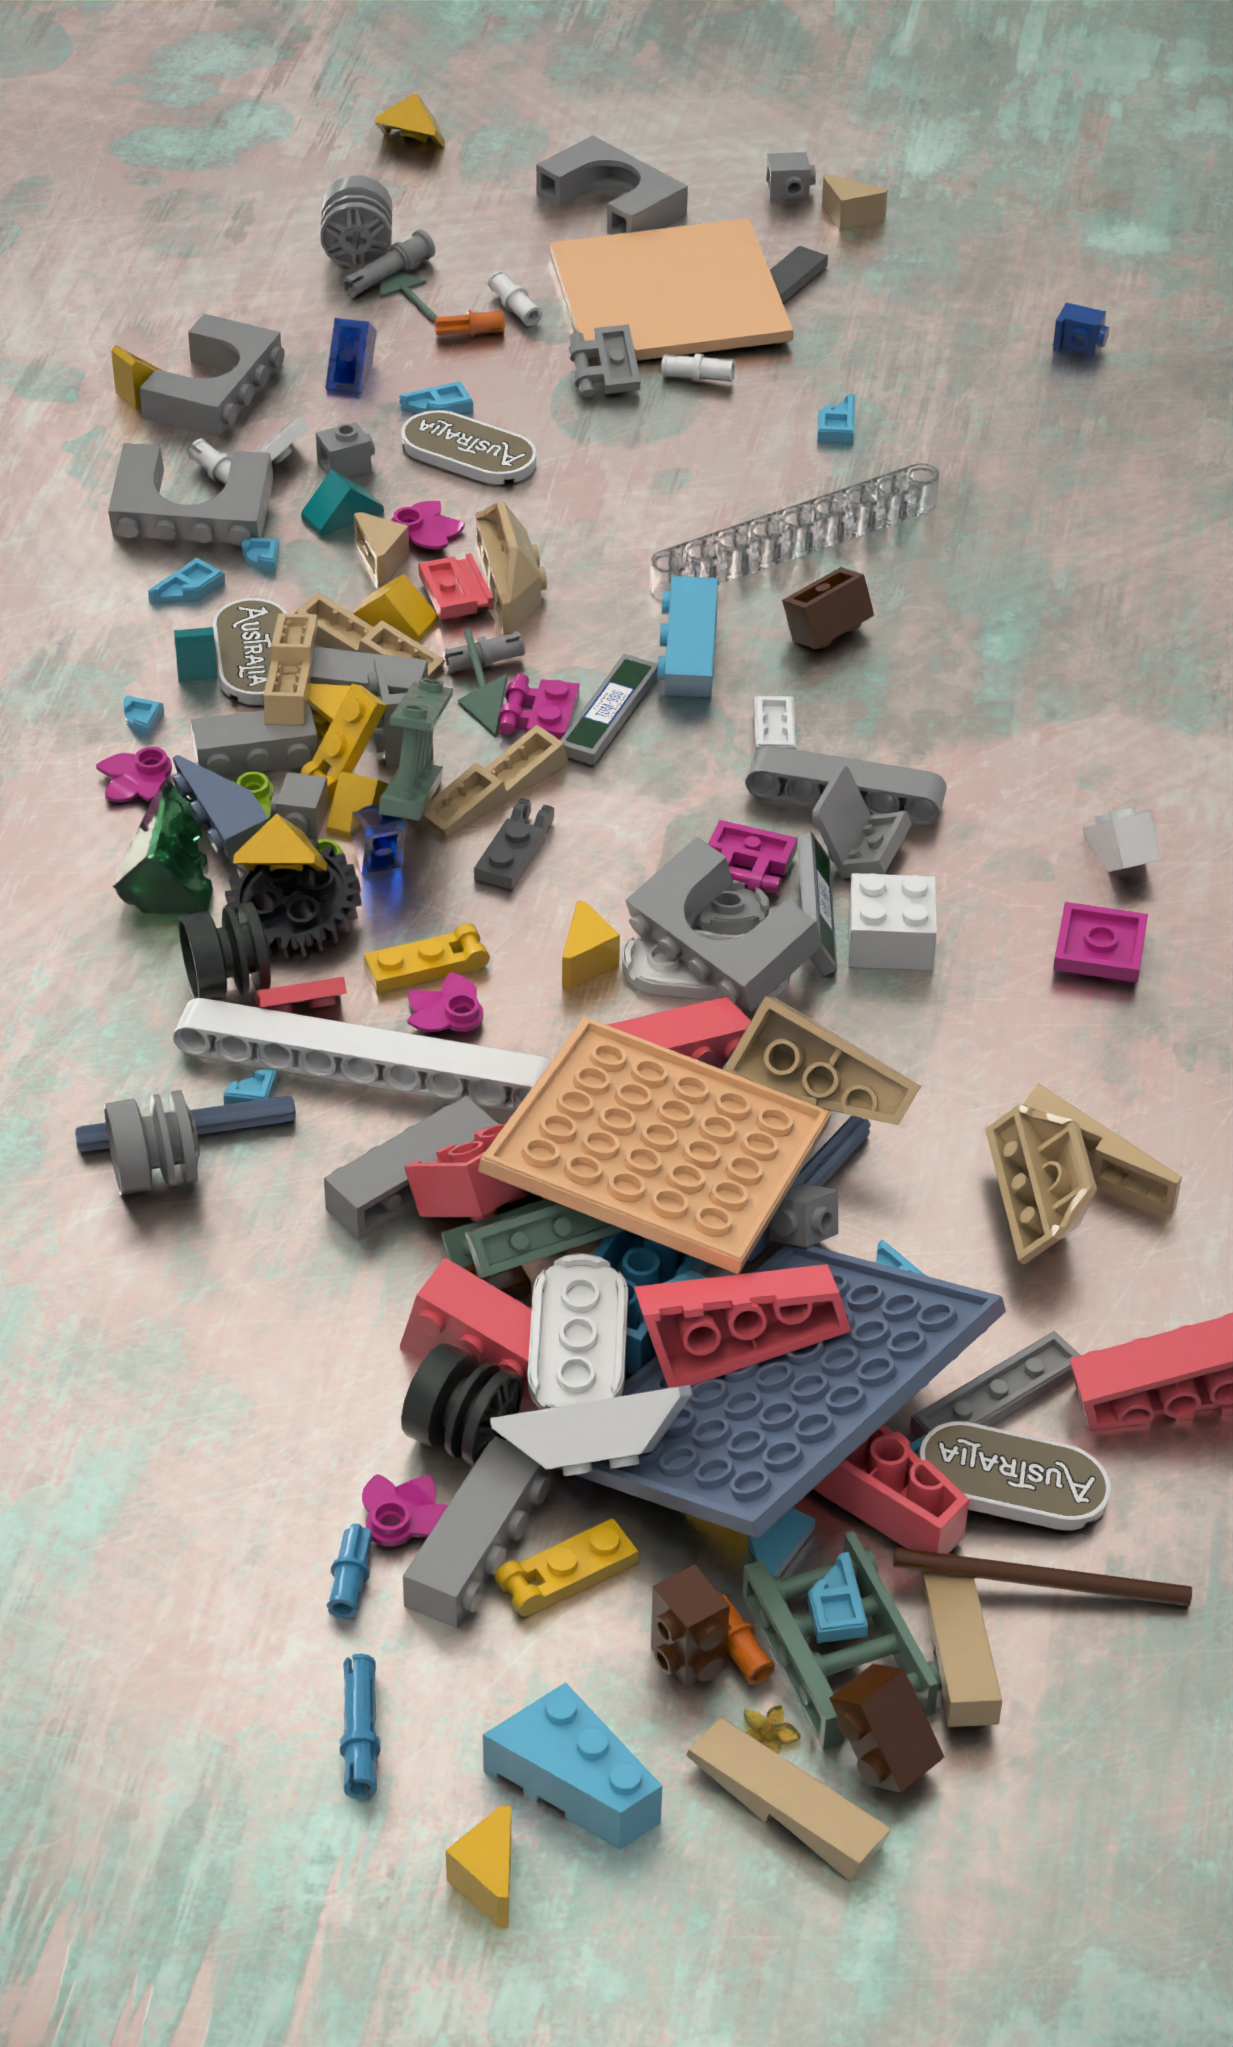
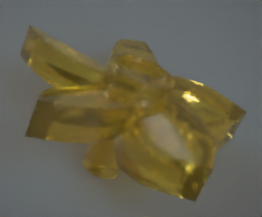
(772, 1730)

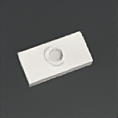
(279, 443)
(774, 721)

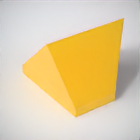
(413, 119)
(279, 846)

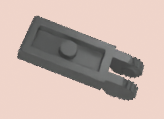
(514, 846)

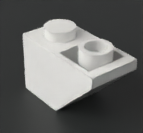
(1123, 839)

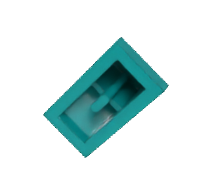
(335, 504)
(195, 654)

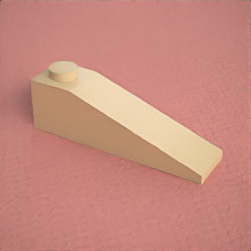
(818, 1066)

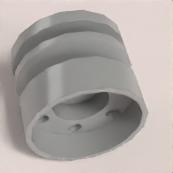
(356, 221)
(151, 1142)

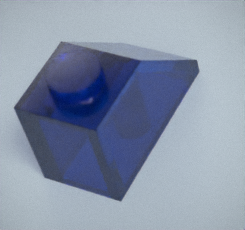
(350, 355)
(377, 839)

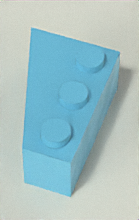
(688, 636)
(577, 1764)

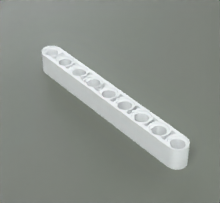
(357, 1054)

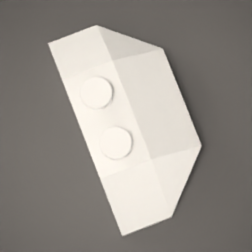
(594, 1429)

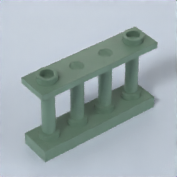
(416, 776)
(522, 1236)
(809, 1671)

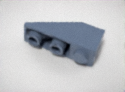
(223, 805)

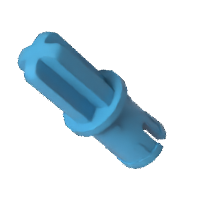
(350, 1572)

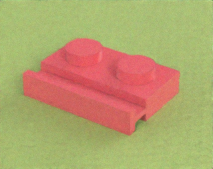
(455, 586)
(319, 994)

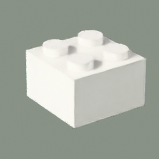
(892, 921)

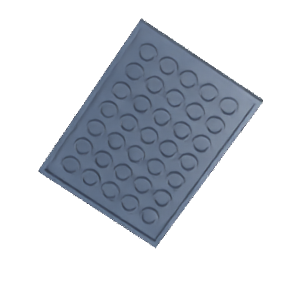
(778, 1427)

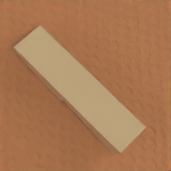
(345, 631)
(290, 669)
(484, 789)
(1113, 1158)
(962, 1650)
(777, 1788)

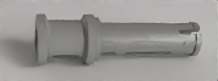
(399, 258)

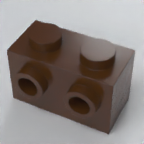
(828, 608)
(689, 1627)
(886, 1728)

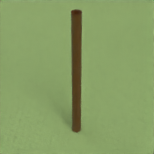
(1042, 1576)

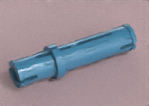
(359, 1740)

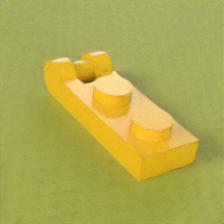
(346, 736)
(426, 959)
(567, 1567)

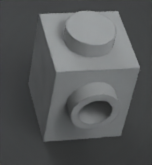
(789, 176)
(345, 450)
(302, 802)
(805, 1216)

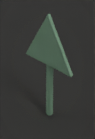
(403, 282)
(488, 699)

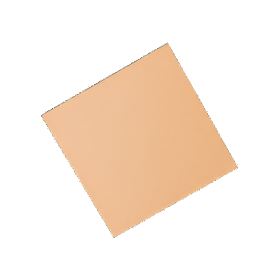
(675, 288)
(657, 1144)

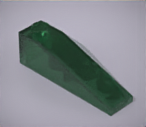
(163, 859)

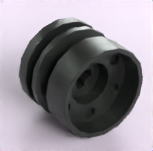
(225, 952)
(455, 1399)

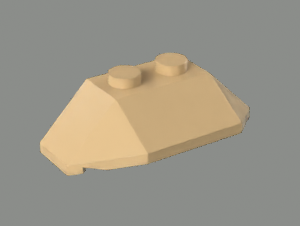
(509, 565)
(1040, 1177)

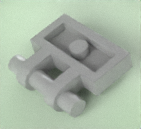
(616, 361)

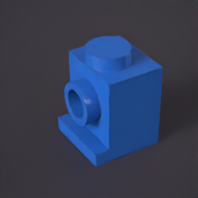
(1080, 329)

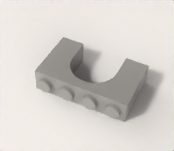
(650, 196)
(214, 403)
(228, 518)
(739, 967)

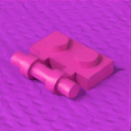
(551, 706)
(755, 849)

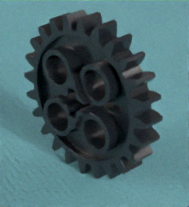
(300, 905)

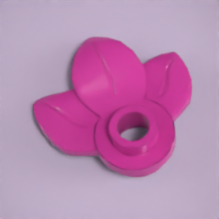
(427, 526)
(135, 774)
(446, 1009)
(407, 1507)

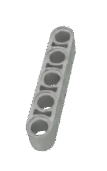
(803, 776)

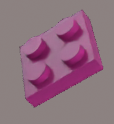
(1100, 942)

